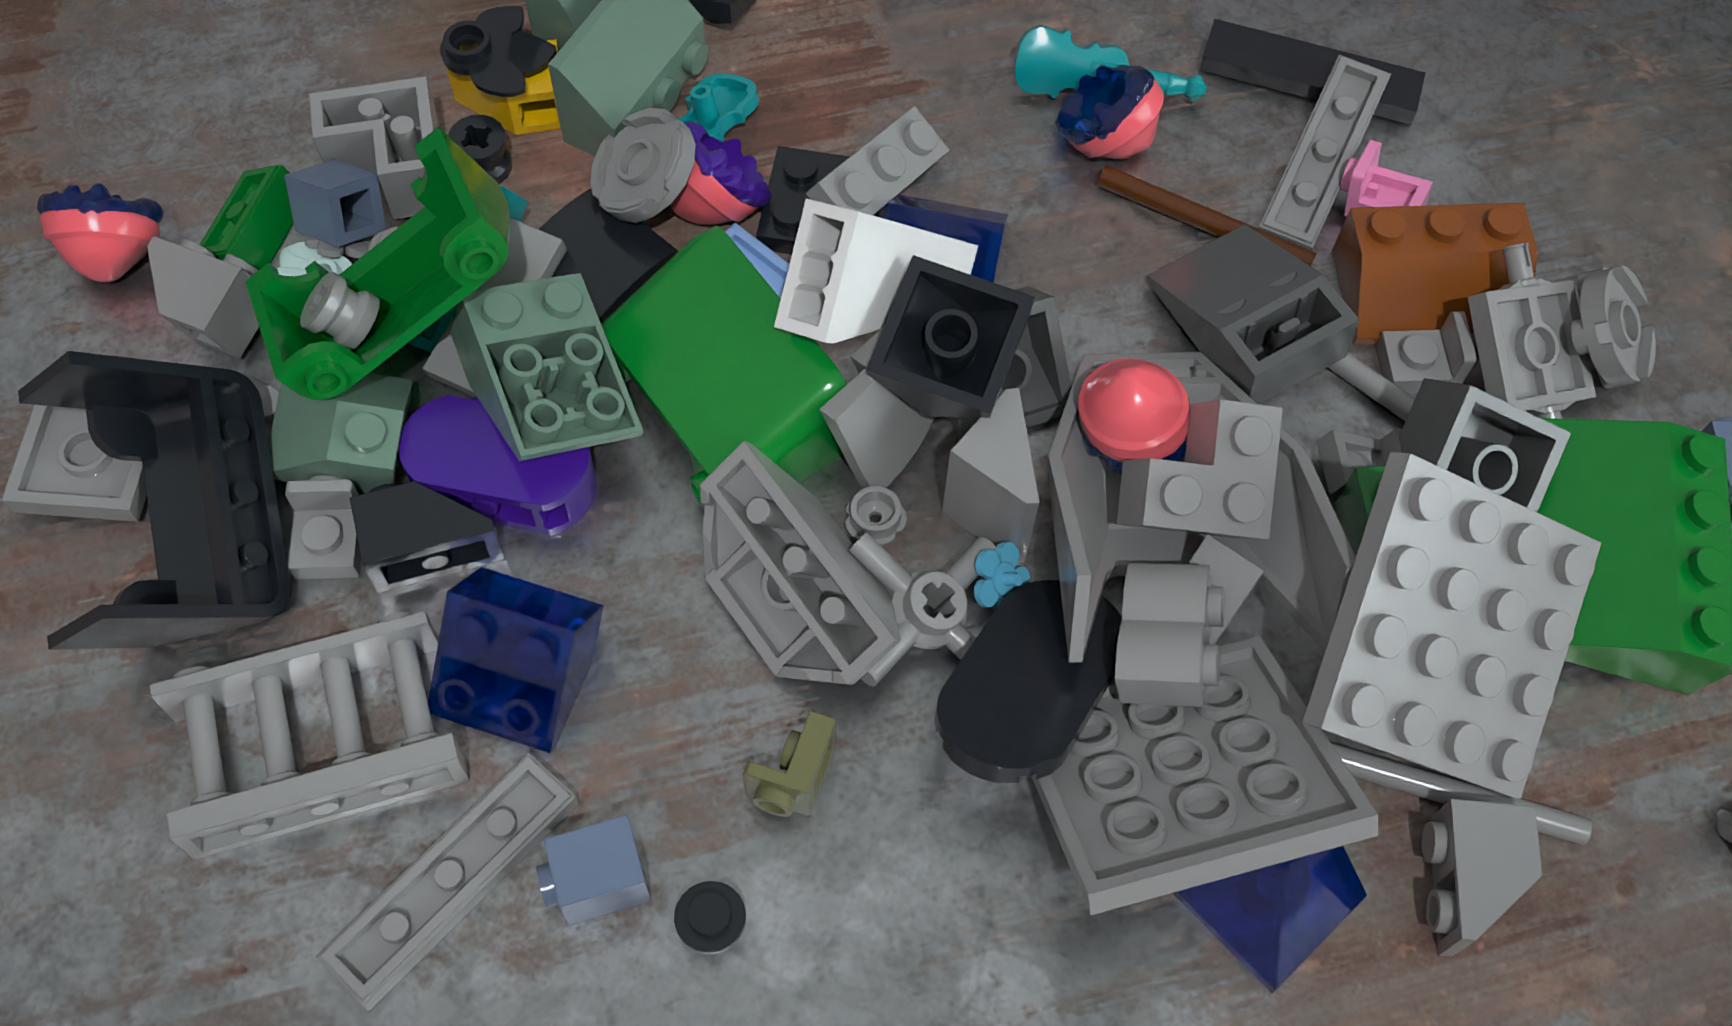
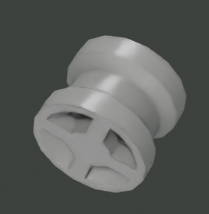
(339, 311)

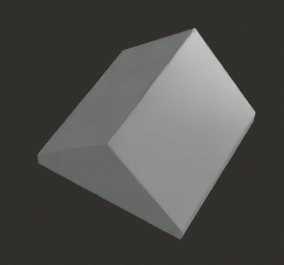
(993, 477)

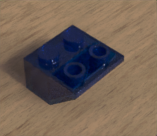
(512, 657)

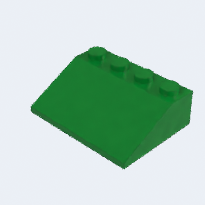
(1665, 553)

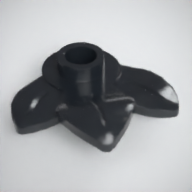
(496, 51)

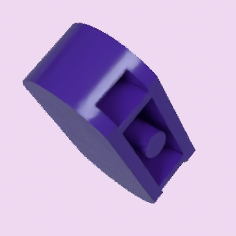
(464, 457)

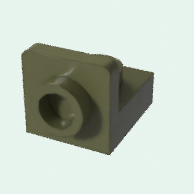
(806, 762)

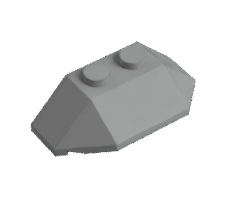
(790, 574)

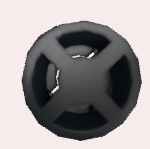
(487, 133)

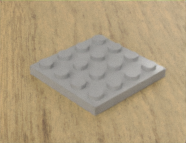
(1452, 627)
(1200, 792)

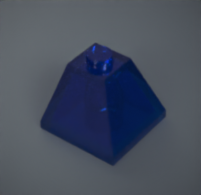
(1278, 911)

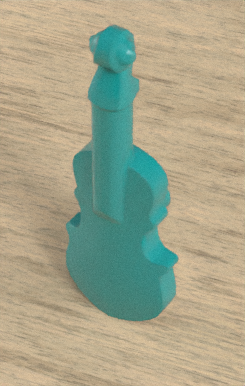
(1051, 62)
(721, 103)

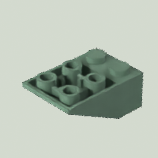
(543, 366)

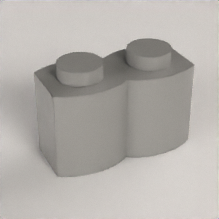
(1167, 634)

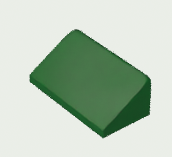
(252, 218)

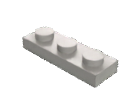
(882, 166)

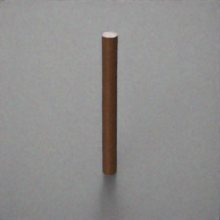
(1185, 209)

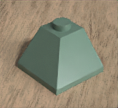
(343, 435)

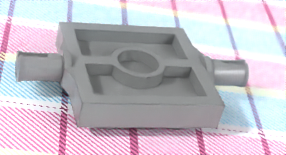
(1528, 340)

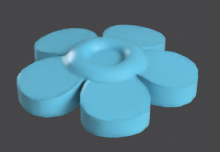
(999, 574)

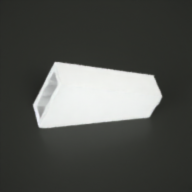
(851, 269)

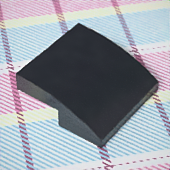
(607, 252)

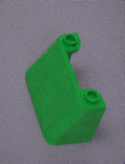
(413, 271)
(718, 368)

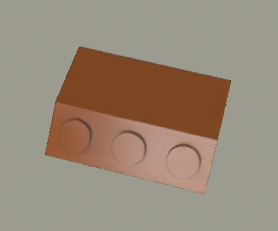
(1422, 262)

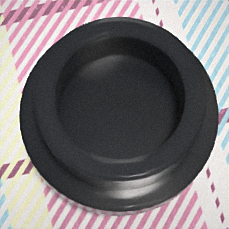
(710, 917)

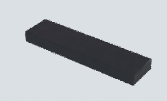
(1301, 67)

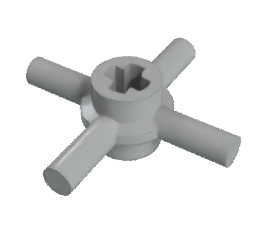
(912, 592)

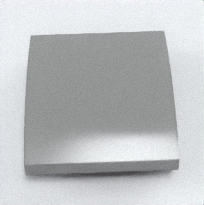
(874, 424)

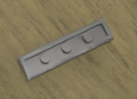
(1324, 151)
(447, 881)

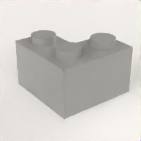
(377, 132)
(1222, 484)

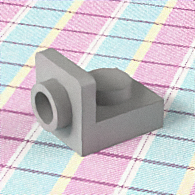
(1428, 354)
(323, 529)

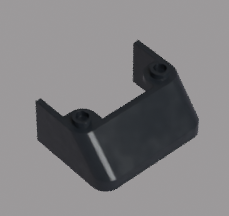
(205, 492)

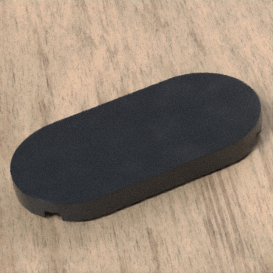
(1014, 694)

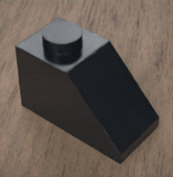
(419, 535)

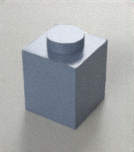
(335, 202)
(593, 871)

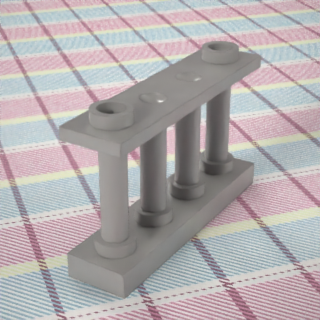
(354, 781)

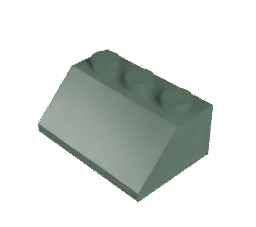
(623, 62)

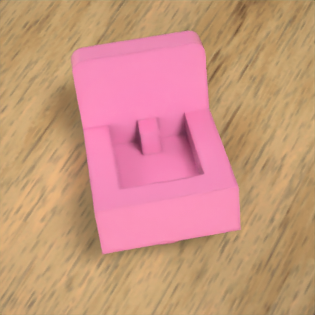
(1379, 186)

